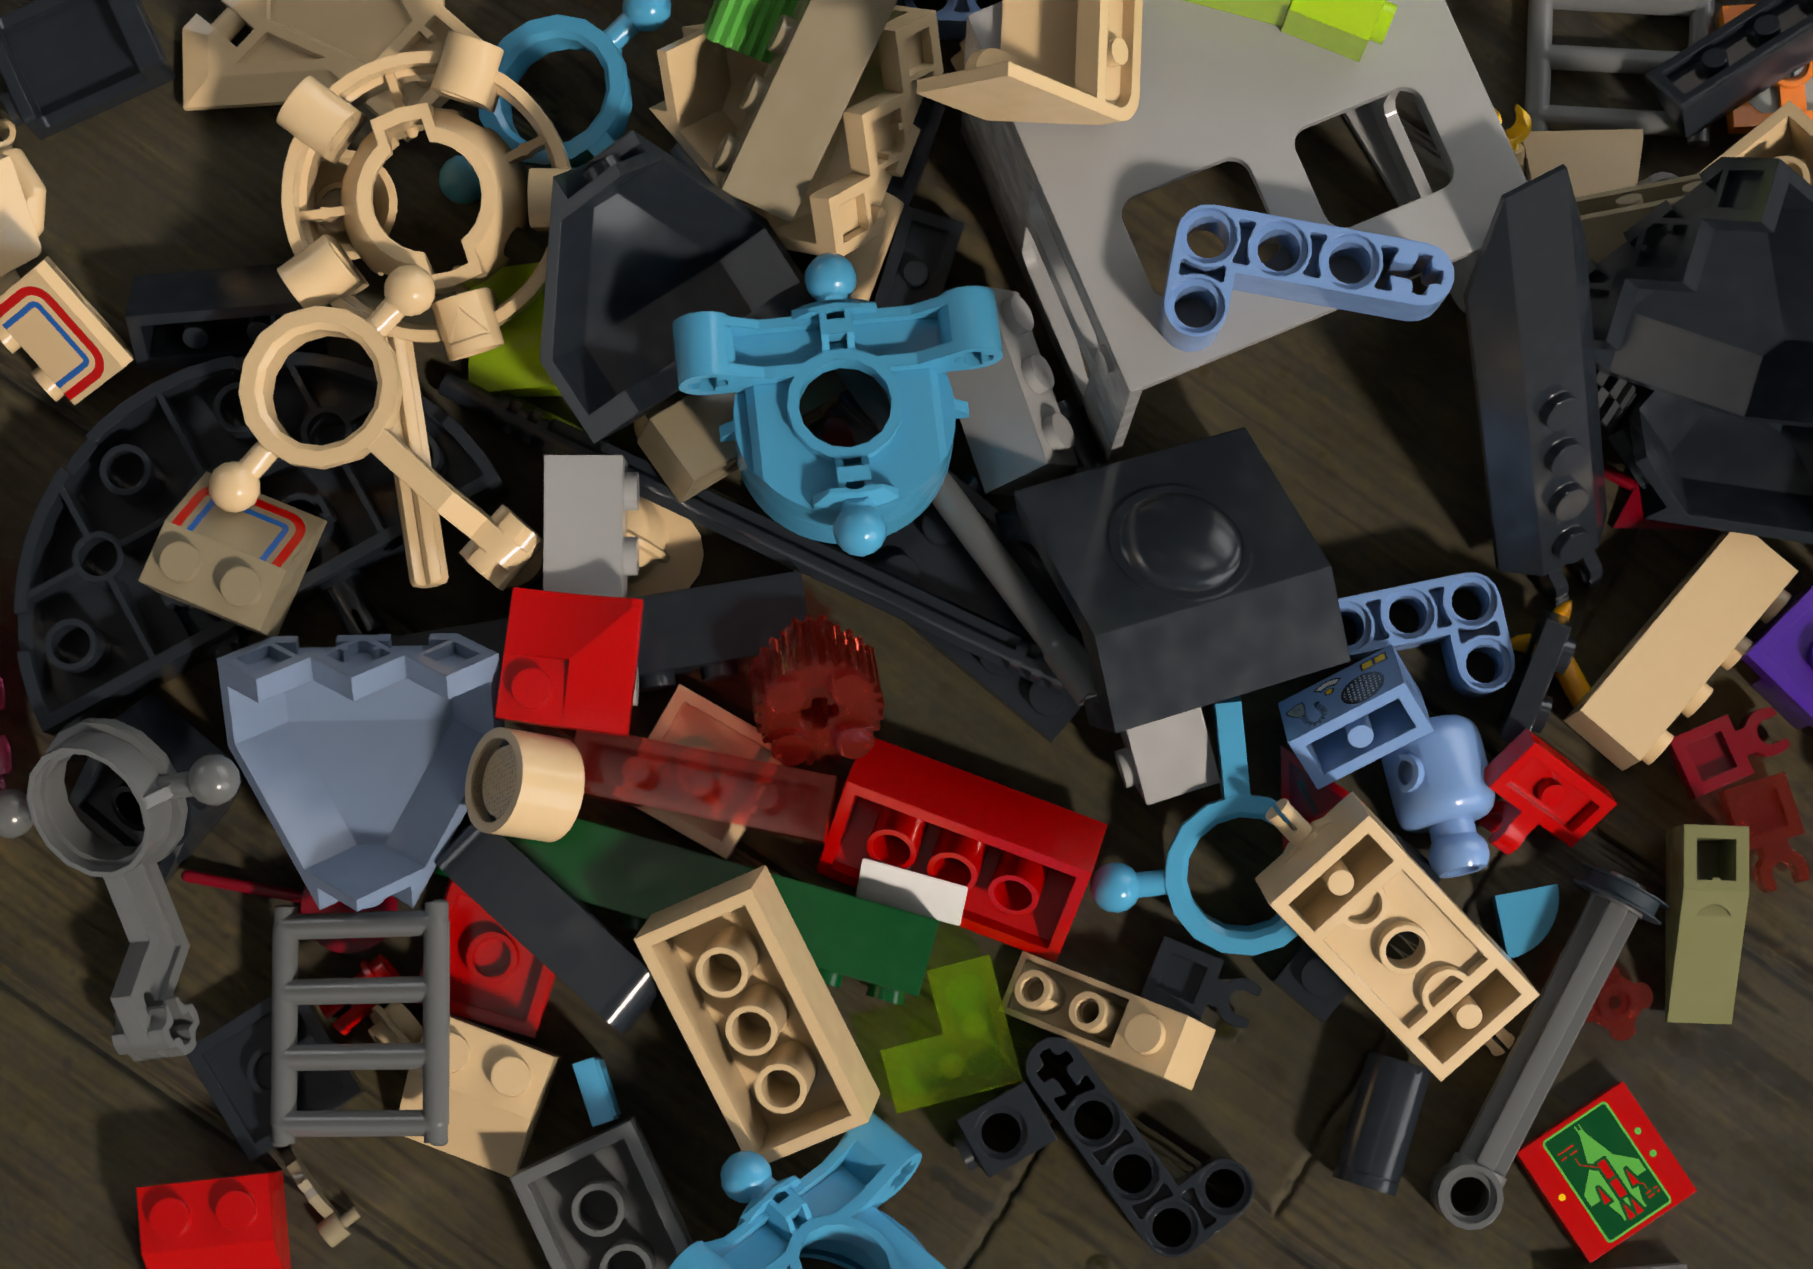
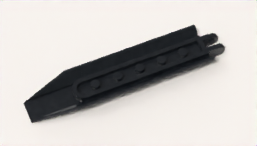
(1538, 387)

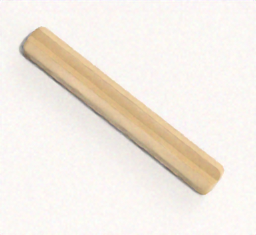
(418, 520)

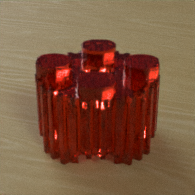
(816, 693)

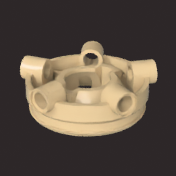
(328, 121)

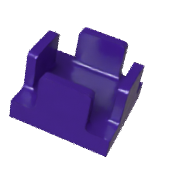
(1785, 660)

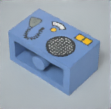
(1354, 717)

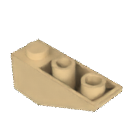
(1108, 1020)

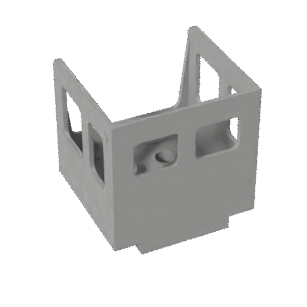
(1209, 96)

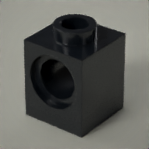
(1032, 1124)

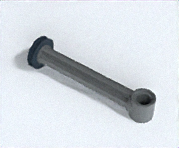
(1544, 1043)

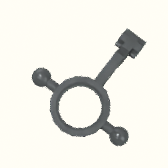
(147, 1013)

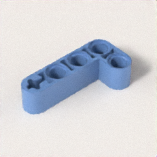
(1306, 282)
(1438, 624)

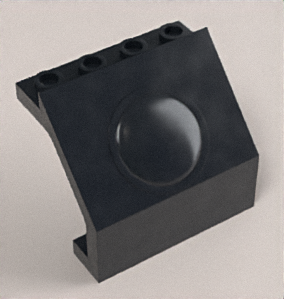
(1183, 577)

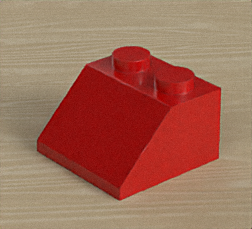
(215, 1223)

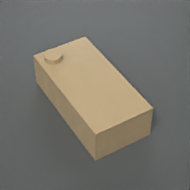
(758, 1016)

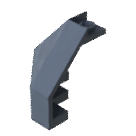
(360, 753)

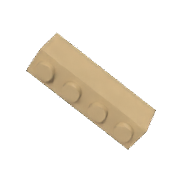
(1681, 648)

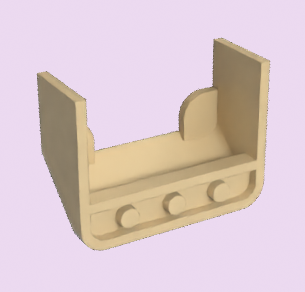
(1053, 65)

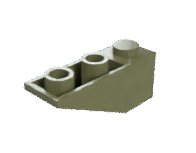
(1704, 921)

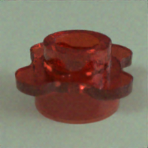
(1632, 1000)

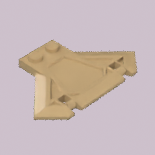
(307, 40)

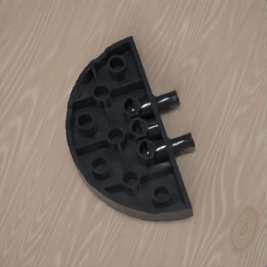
(103, 637)

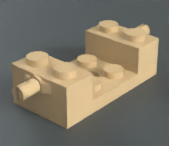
(1353, 889)

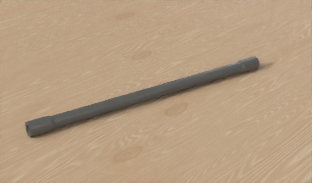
(1059, 648)

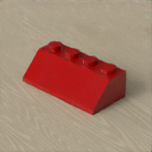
(1011, 850)

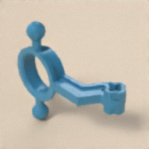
(555, 34)
(1117, 886)

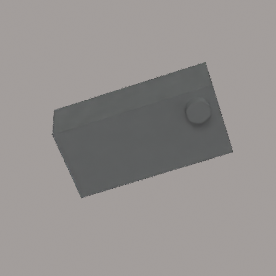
(603, 1204)

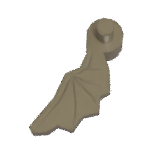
(334, 1226)

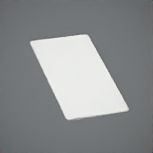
(911, 891)

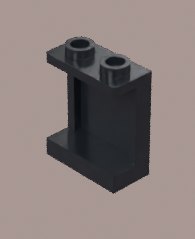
(77, 60)

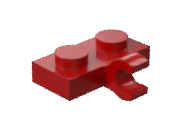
(1543, 791)

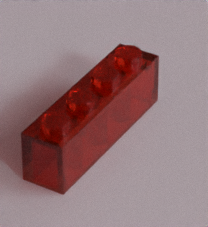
(708, 785)

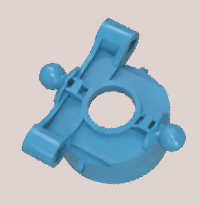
(824, 489)
(822, 1215)

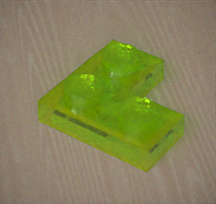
(971, 1052)

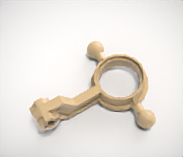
(498, 543)

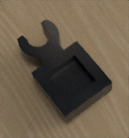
(1189, 981)

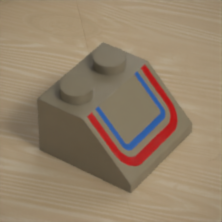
(232, 562)

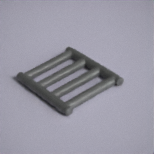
(1544, 56)
(431, 1055)

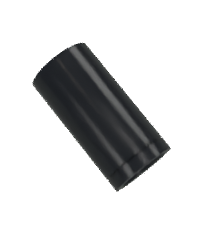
(1382, 1123)

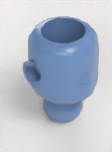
(1442, 791)

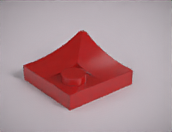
(570, 661)

